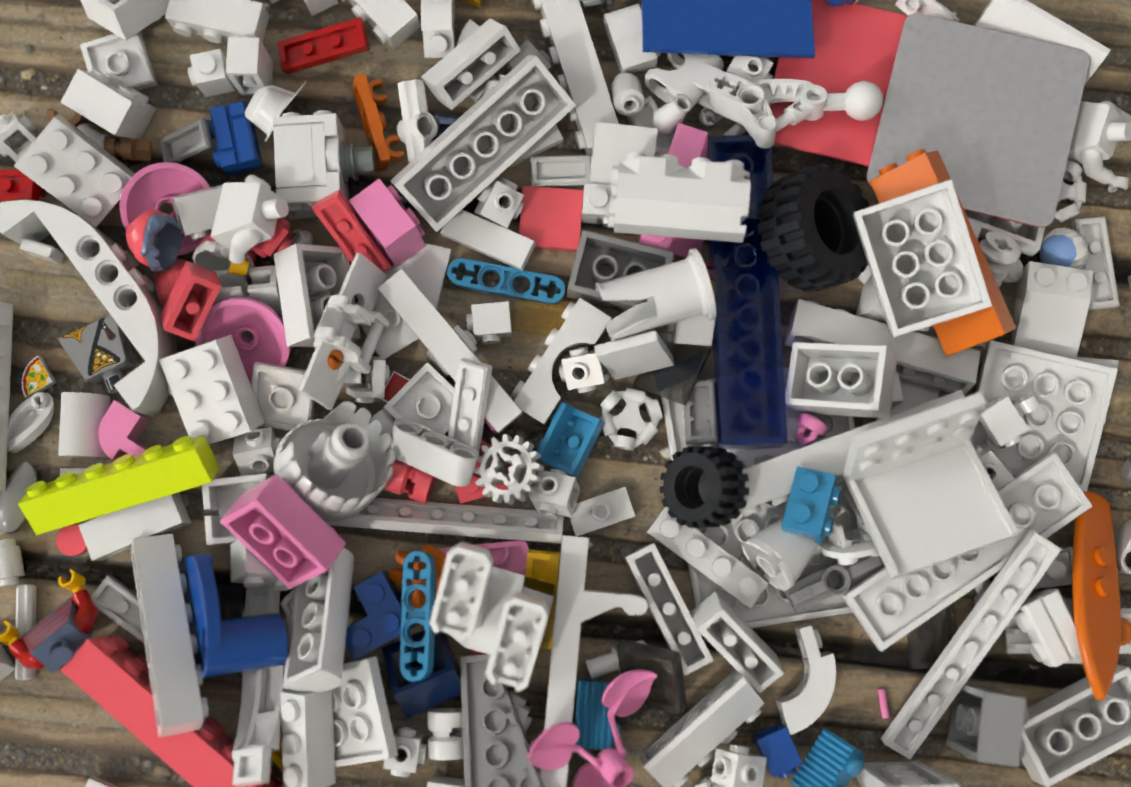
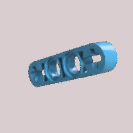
(507, 277)
(411, 615)

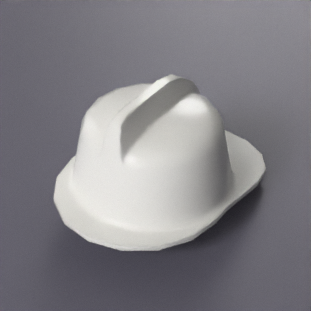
(266, 104)

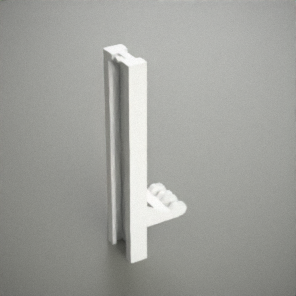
(572, 607)

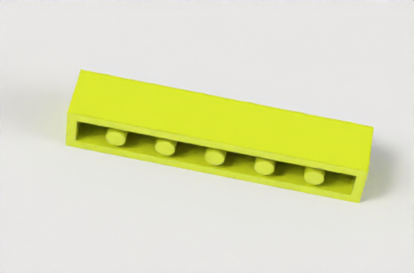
(119, 484)

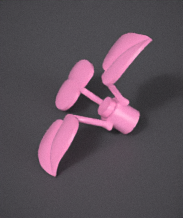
(609, 768)

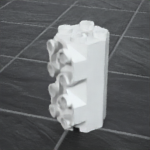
(679, 201)

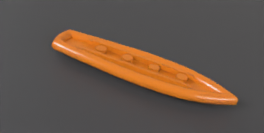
(1096, 594)

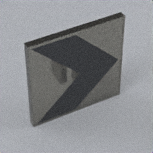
(678, 380)

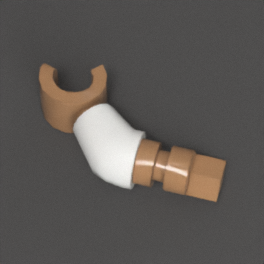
(127, 148)

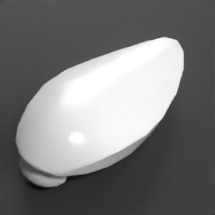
(29, 421)

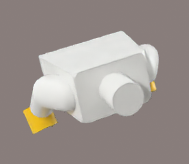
(246, 217)

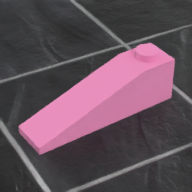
(686, 145)

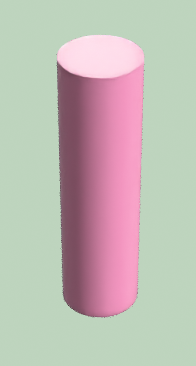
(883, 703)

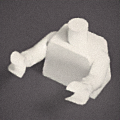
(1095, 139)

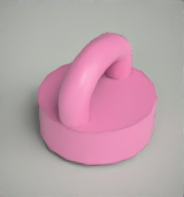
(811, 424)

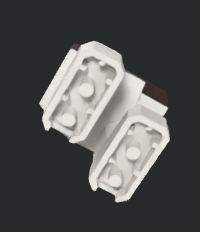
(492, 612)

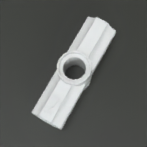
(416, 125)

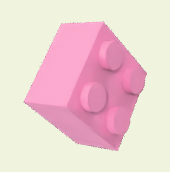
(389, 221)

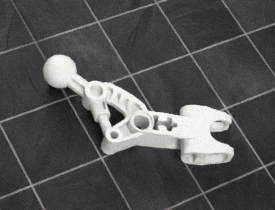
(748, 103)

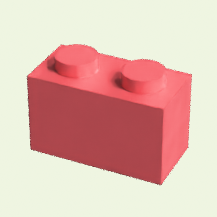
(190, 301)

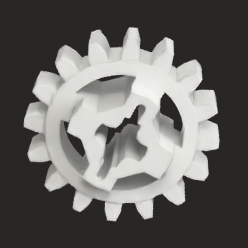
(495, 464)

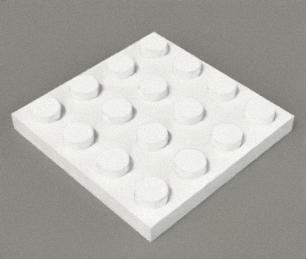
(1070, 413)

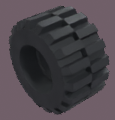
(682, 489)

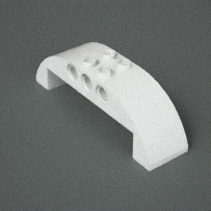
(115, 282)

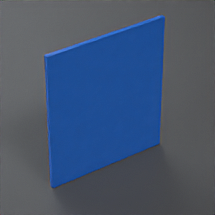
(729, 27)

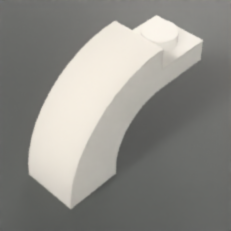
(817, 684)

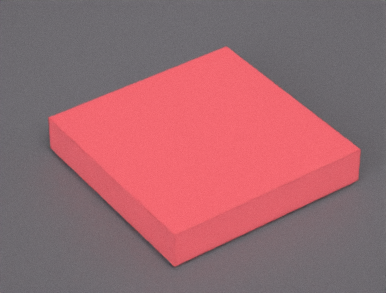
(552, 217)

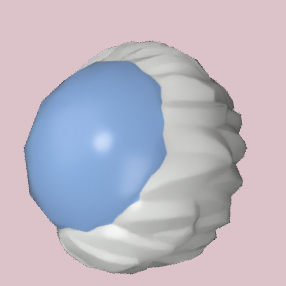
(1064, 248)

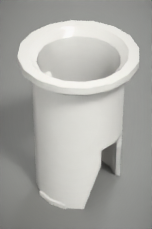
(672, 295)

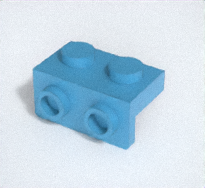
(569, 439)
(811, 504)

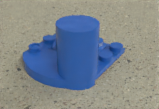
(228, 643)

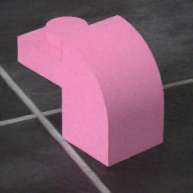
(121, 430)

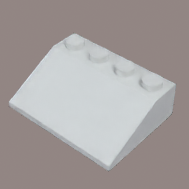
(921, 259)

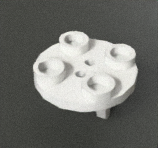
(849, 544)

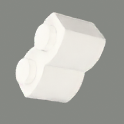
(625, 38)

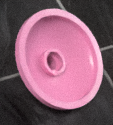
(155, 186)
(242, 314)

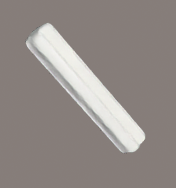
(25, 620)

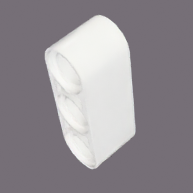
(433, 452)

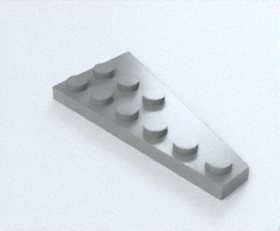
(492, 732)

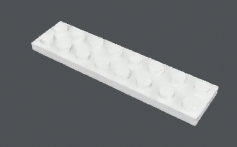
(1038, 499)

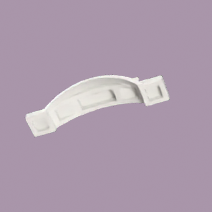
(260, 705)

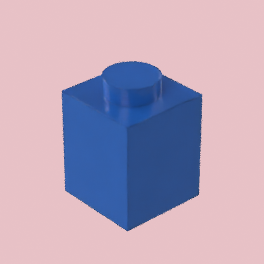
(779, 750)

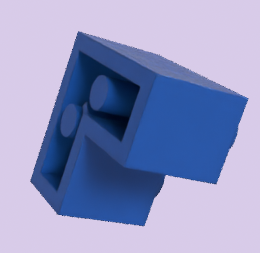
(383, 621)

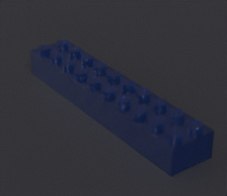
(747, 318)

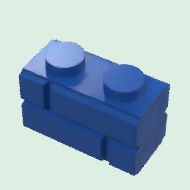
(235, 139)

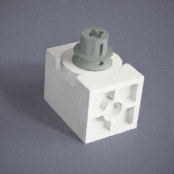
(315, 160)

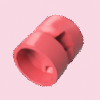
(412, 481)

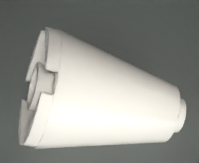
(779, 554)

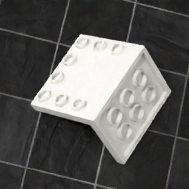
(926, 488)

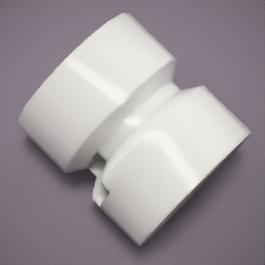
(447, 734)

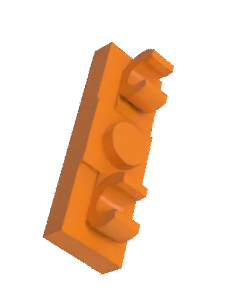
(374, 121)

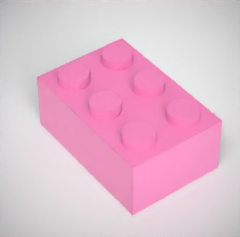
(283, 532)

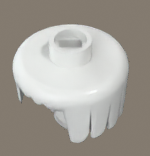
(336, 461)

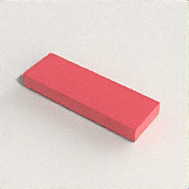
(349, 230)

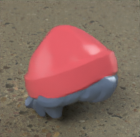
(155, 239)

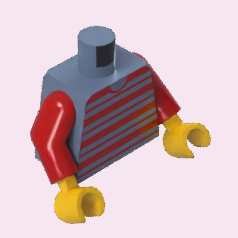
(59, 634)

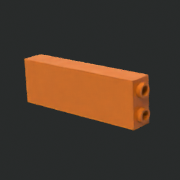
(969, 330)

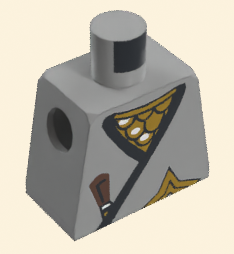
(100, 352)

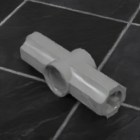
(814, 586)

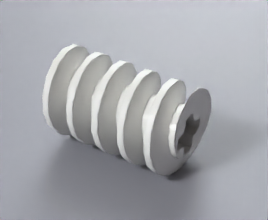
(1001, 254)

